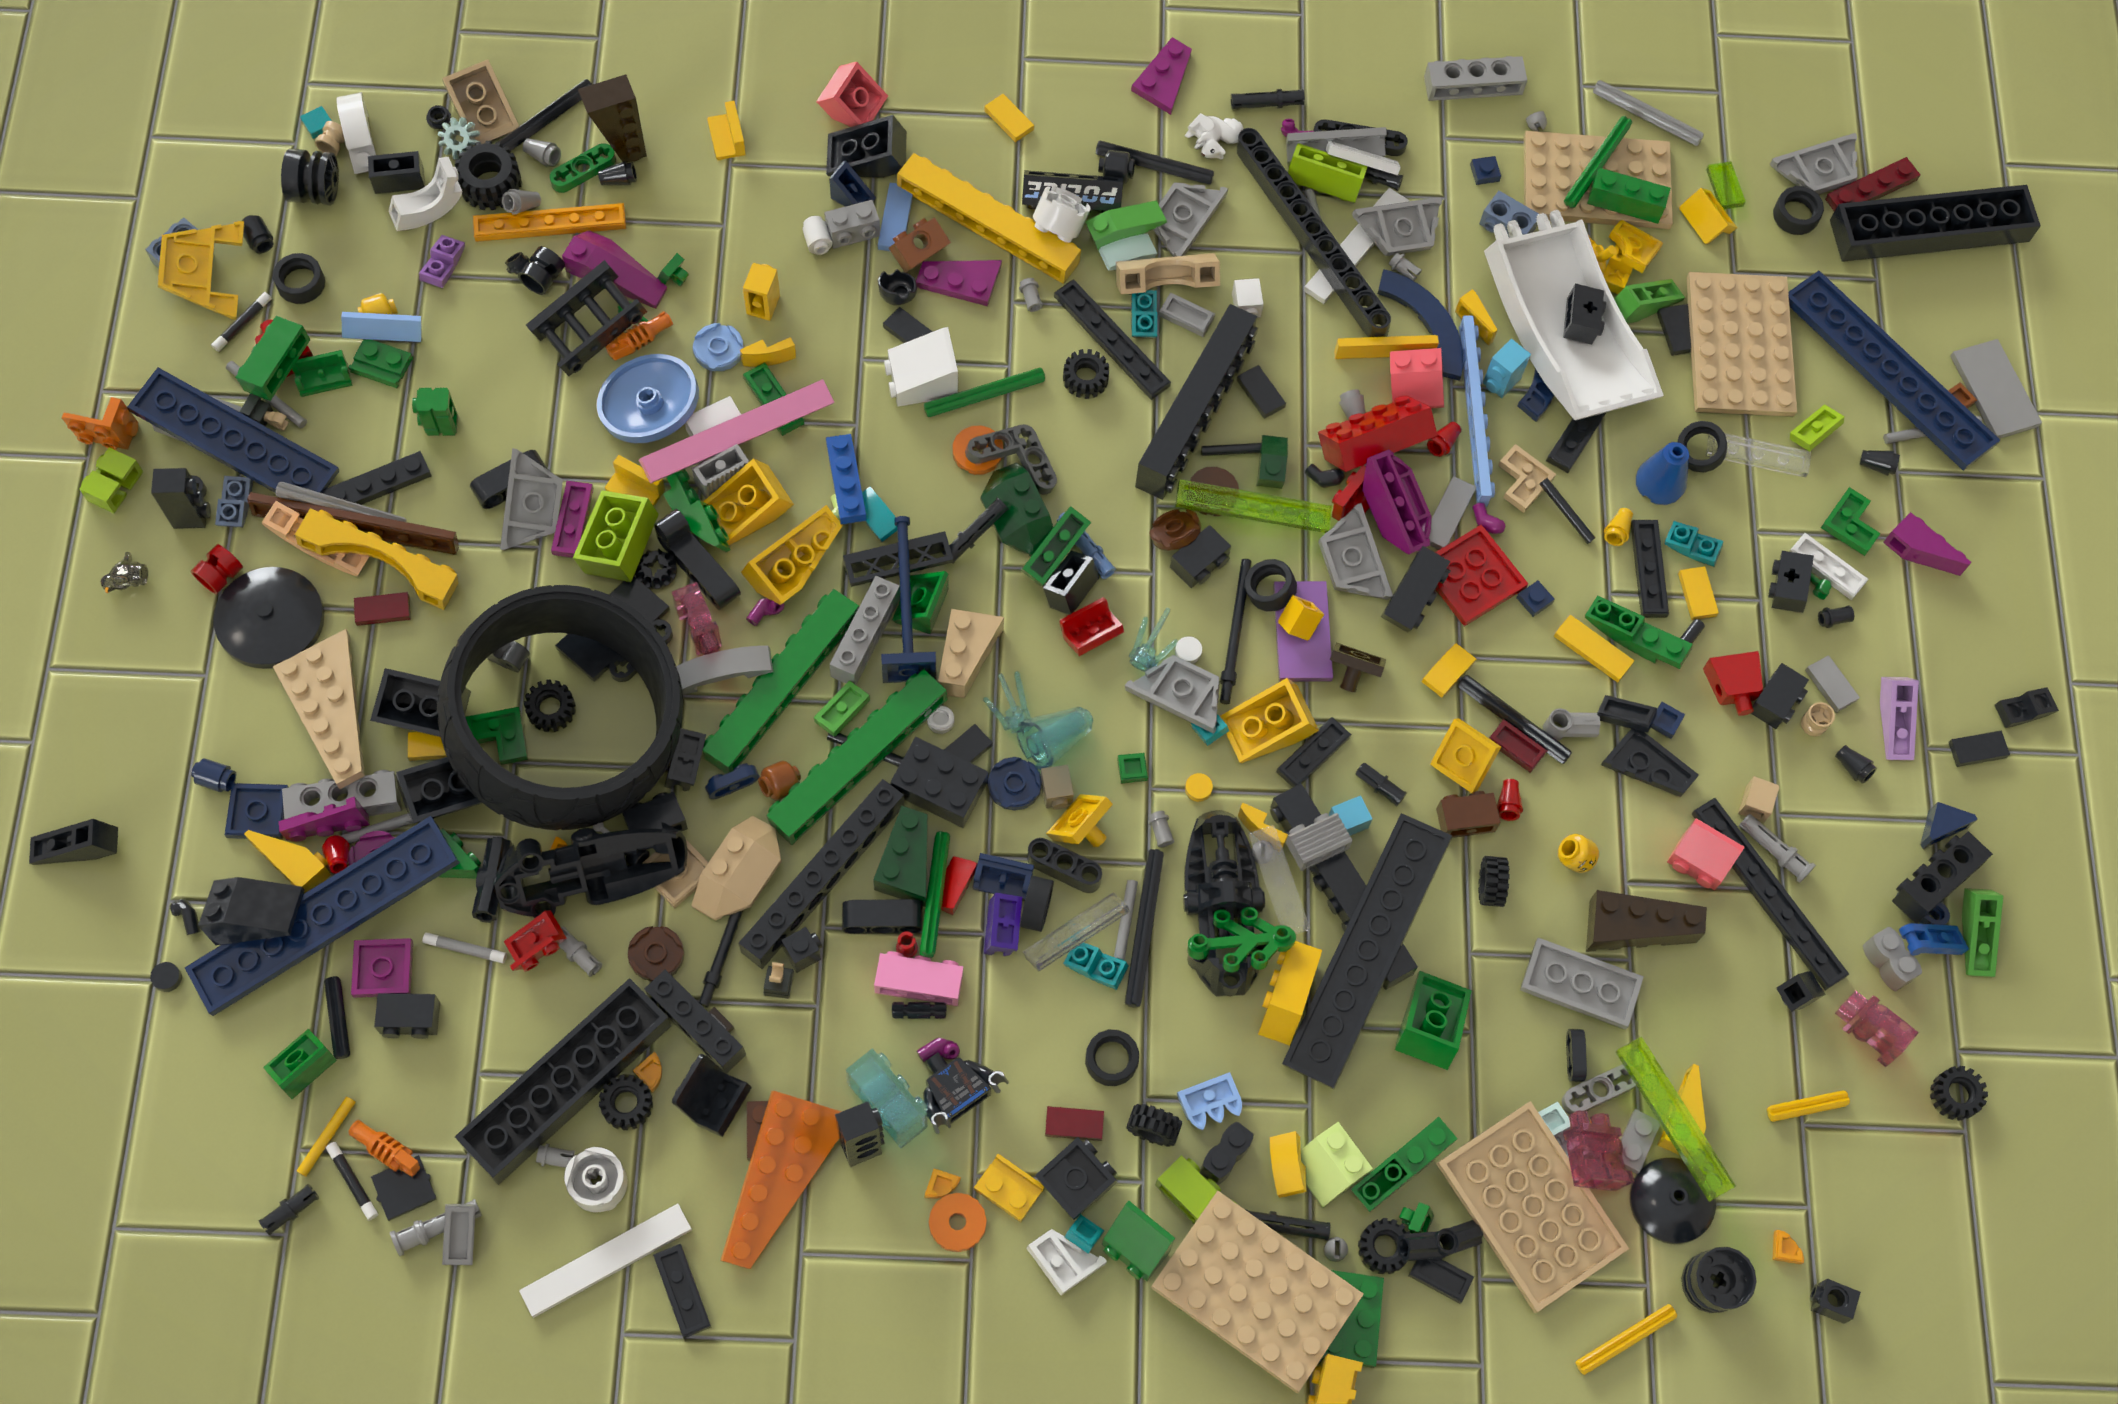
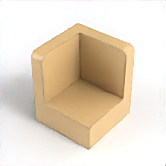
(1759, 799)

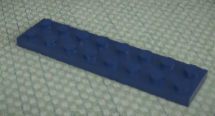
(228, 435)

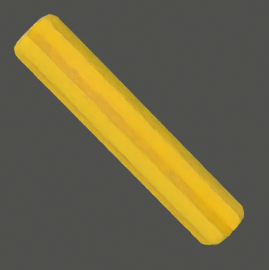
(1808, 1106)

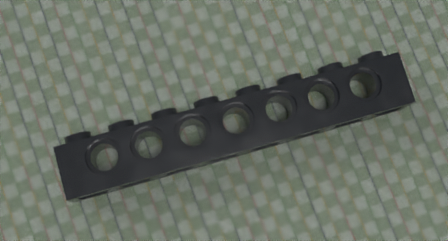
(821, 873)

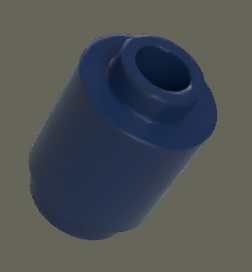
(213, 775)

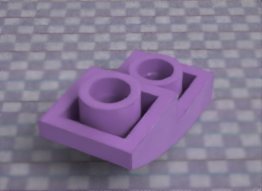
(443, 261)

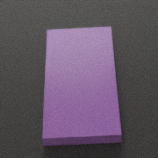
(1300, 658)

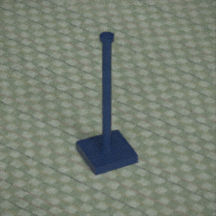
(901, 666)

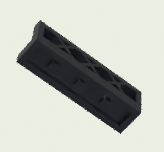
(886, 555)

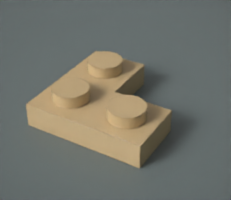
(1528, 473)

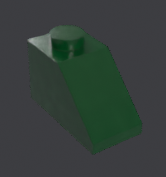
(1272, 461)

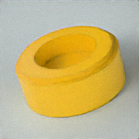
(1198, 787)

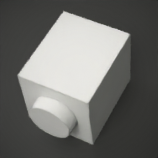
(1248, 296)

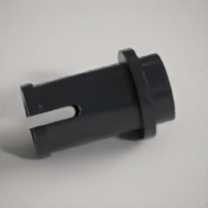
(1830, 617)

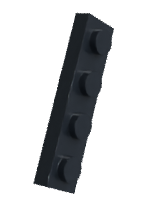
(382, 480)

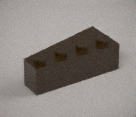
(616, 115)
(1638, 921)

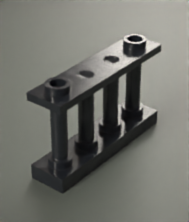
(570, 302)

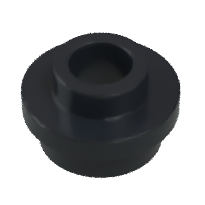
(438, 112)
(516, 263)

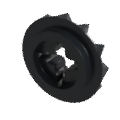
(662, 576)

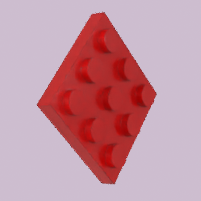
(1478, 576)

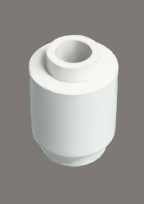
(817, 235)

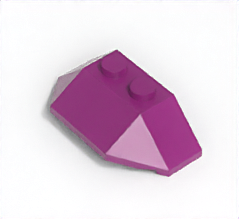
(1397, 502)

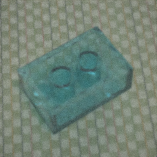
(876, 1083)

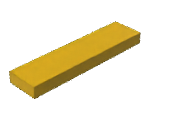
(1382, 346)

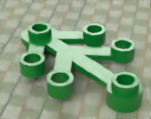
(1276, 938)

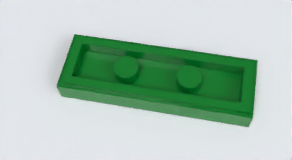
(768, 389)

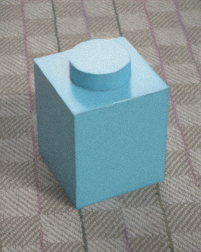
(1353, 815)

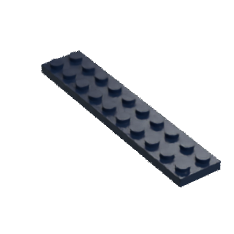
(1891, 370)
(326, 915)

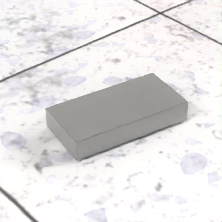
(1186, 314)
(1832, 683)
(458, 1234)

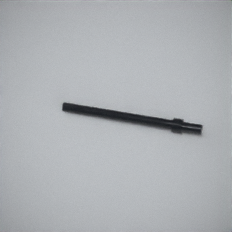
(1228, 675)
(713, 978)

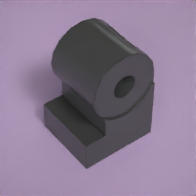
(510, 656)

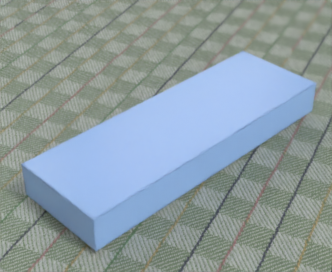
(381, 326)

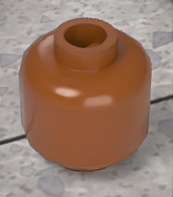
(778, 779)

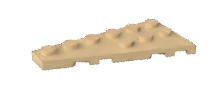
(325, 699)

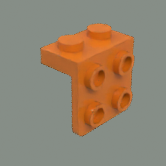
(112, 431)

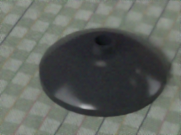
(1658, 1210)

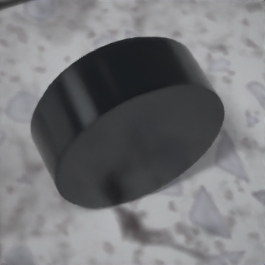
(166, 976)

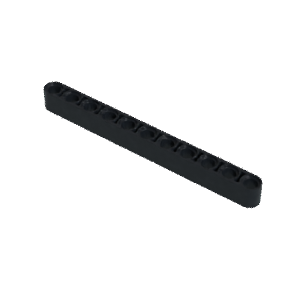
(1264, 168)

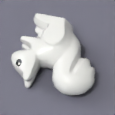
(1211, 130)

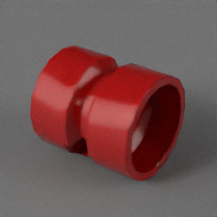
(216, 569)

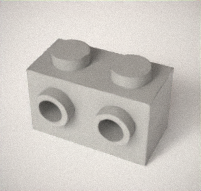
(853, 224)

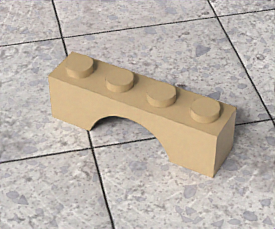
(1190, 270)

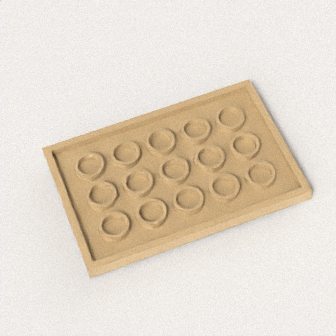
(1558, 159)
(1741, 344)
(1527, 1206)
(1257, 1291)

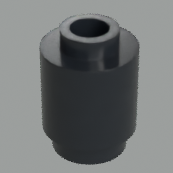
(257, 234)

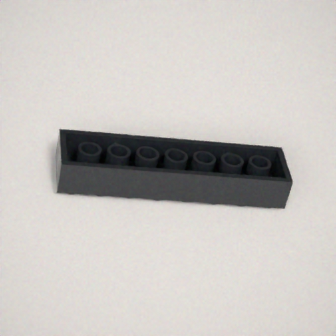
(1934, 223)
(1196, 402)
(563, 1081)

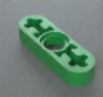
(581, 177)

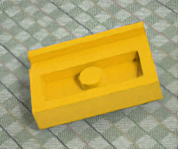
(1009, 1187)

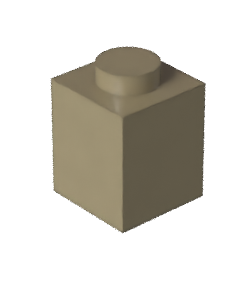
(1057, 787)

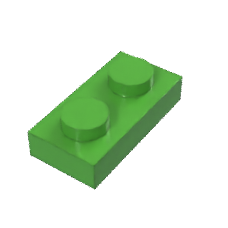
(842, 708)

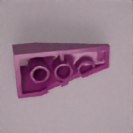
(634, 280)

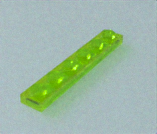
(1253, 506)
(1675, 1119)

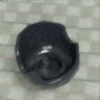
(897, 287)

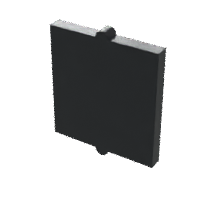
(401, 1192)

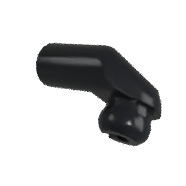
(1325, 478)

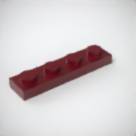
(1875, 184)

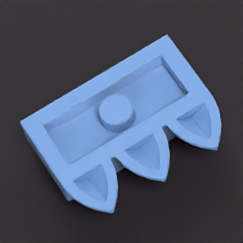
(1210, 1098)

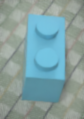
(1506, 368)

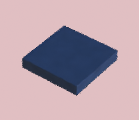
(255, 809)

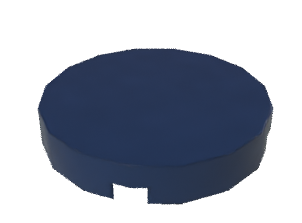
(1014, 783)

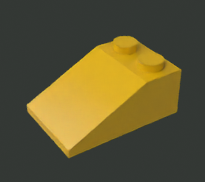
(749, 500)
(1269, 721)

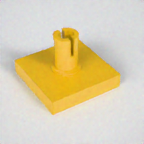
(1465, 755)
(1080, 821)

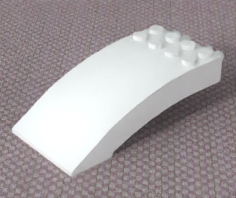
(1533, 282)

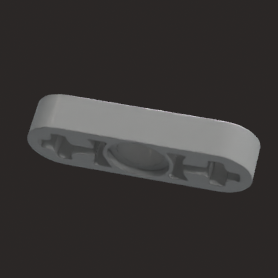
(1586, 1105)

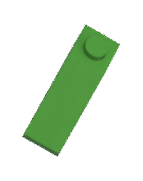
(1125, 222)
(1647, 298)
(1981, 930)

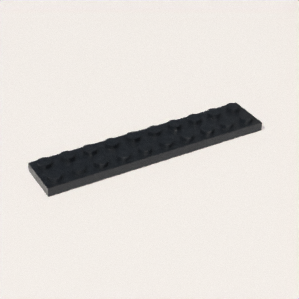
(1367, 951)

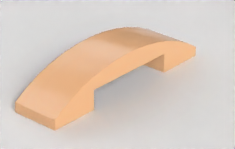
(285, 523)

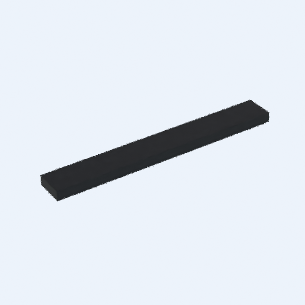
(1776, 900)

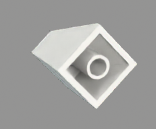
(922, 369)

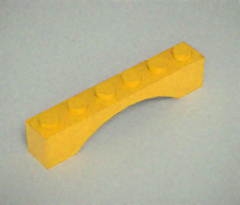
(327, 536)

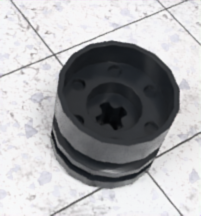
(309, 176)
(1732, 1273)

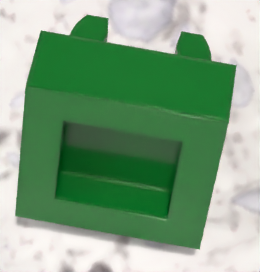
(674, 271)
(1418, 1220)

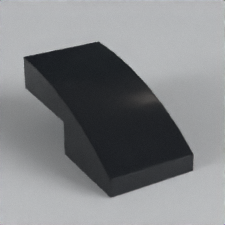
(2026, 708)

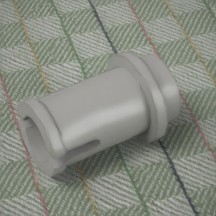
(1403, 266)
(1031, 295)
(1161, 829)
(554, 1156)

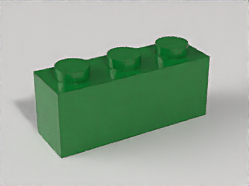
(1628, 195)
(273, 358)
(1055, 546)

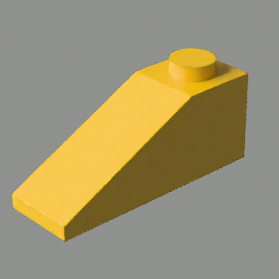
(291, 860)
(1691, 1095)

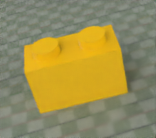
(761, 291)

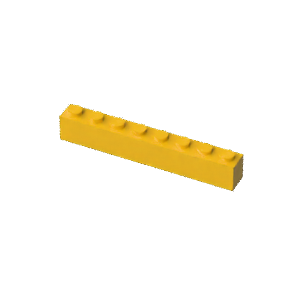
(988, 218)

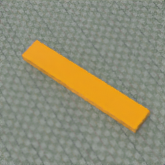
(549, 222)

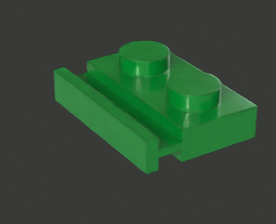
(380, 362)

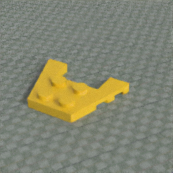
(188, 264)

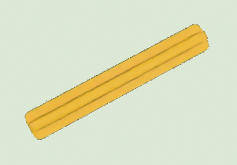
(1626, 1339)

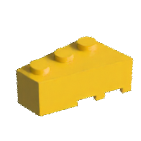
(1290, 992)
(1334, 1381)

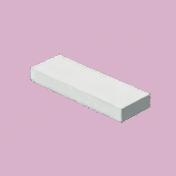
(1363, 157)
(1831, 567)

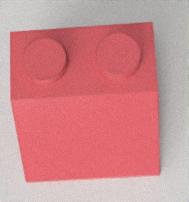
(852, 96)
(1418, 376)
(1705, 854)

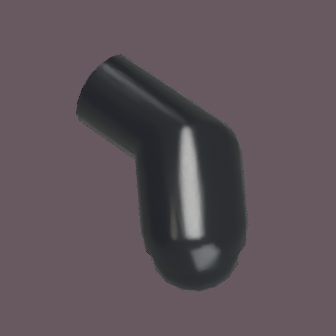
(188, 914)

